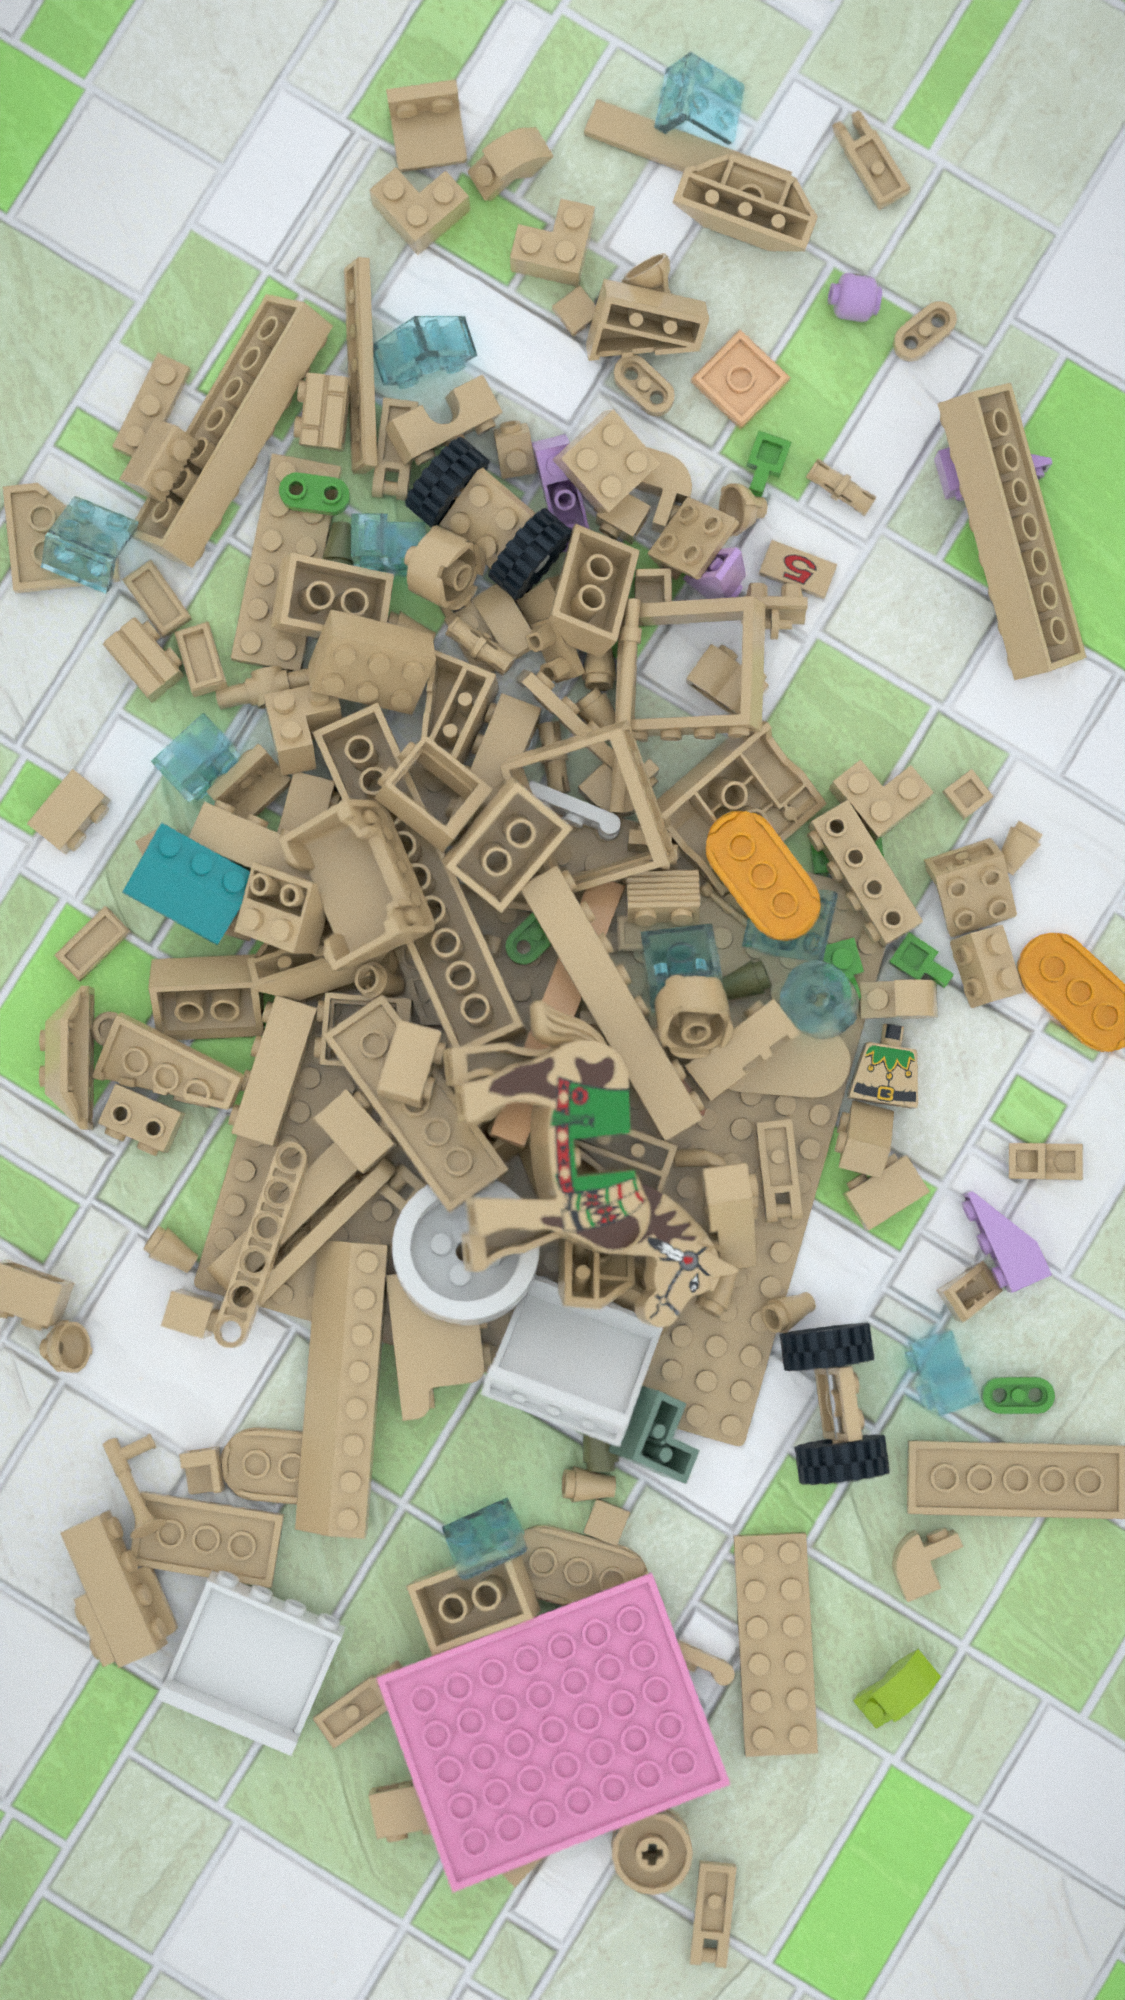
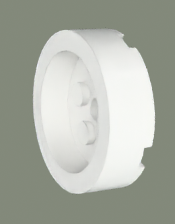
(437, 1279)

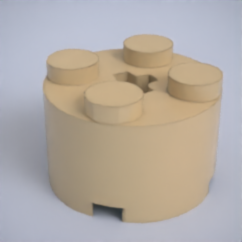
(444, 568)
(693, 1016)

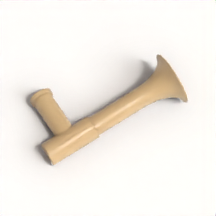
(144, 1521)

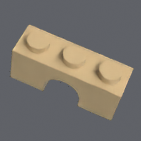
(418, 436)

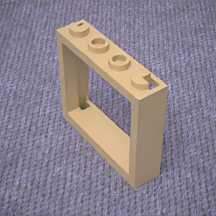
(708, 610)
(640, 791)

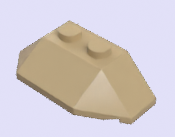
(747, 203)
(299, 975)
(70, 1057)
(592, 1277)

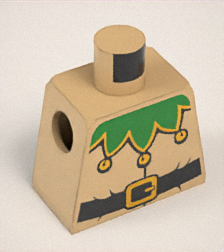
(886, 1071)

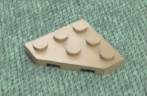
(29, 516)

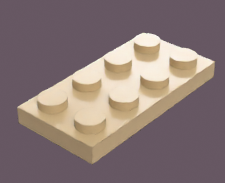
(210, 1538)

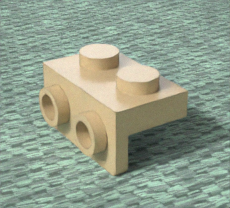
(250, 783)
(986, 966)

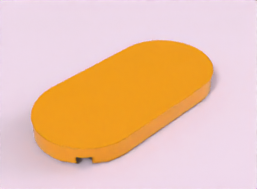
(763, 875)
(1075, 990)

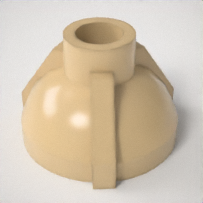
(650, 273)
(742, 504)
(66, 1347)

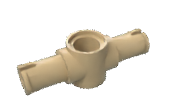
(262, 682)

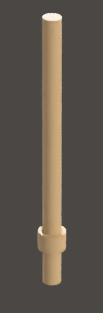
(630, 636)

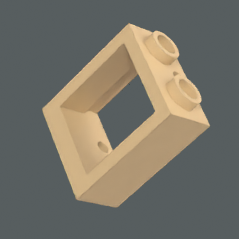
(447, 770)
(326, 1013)

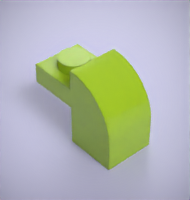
(899, 1690)

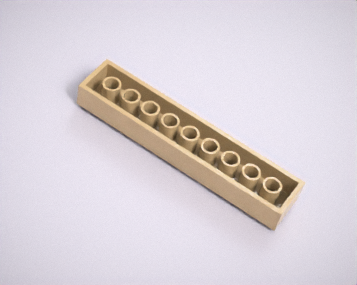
(455, 955)

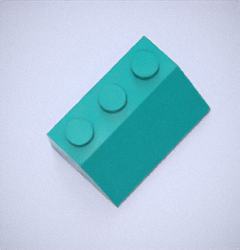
(188, 884)

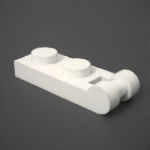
(578, 812)

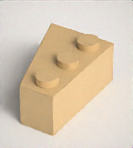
(630, 1151)

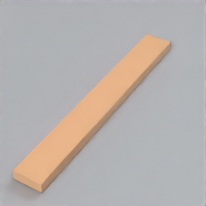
(561, 994)

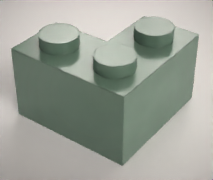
(650, 1437)

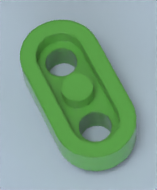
(313, 497)
(531, 932)
(1017, 1395)

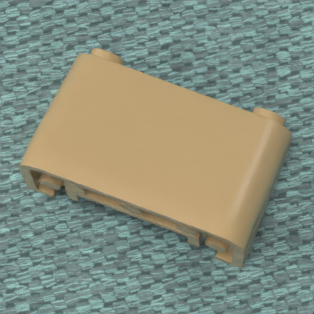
(360, 880)

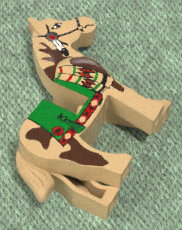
(577, 1093)

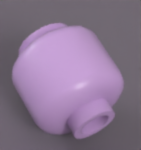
(855, 297)

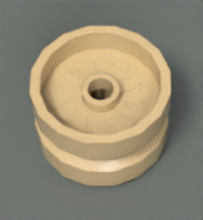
(658, 1869)

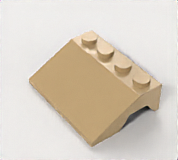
(742, 777)

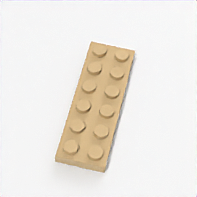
(276, 536)
(448, 1154)
(1016, 1479)
(775, 1644)

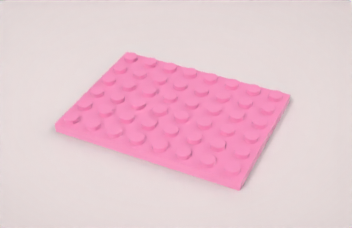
(552, 1731)

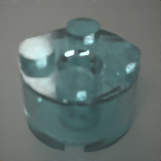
(801, 992)

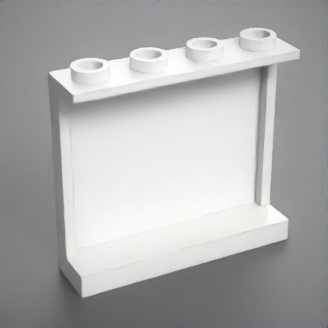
(572, 1362)
(251, 1661)

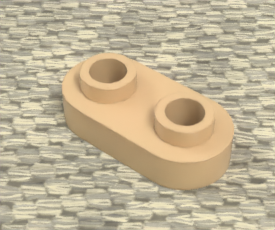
(923, 331)
(644, 386)

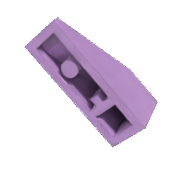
(722, 576)

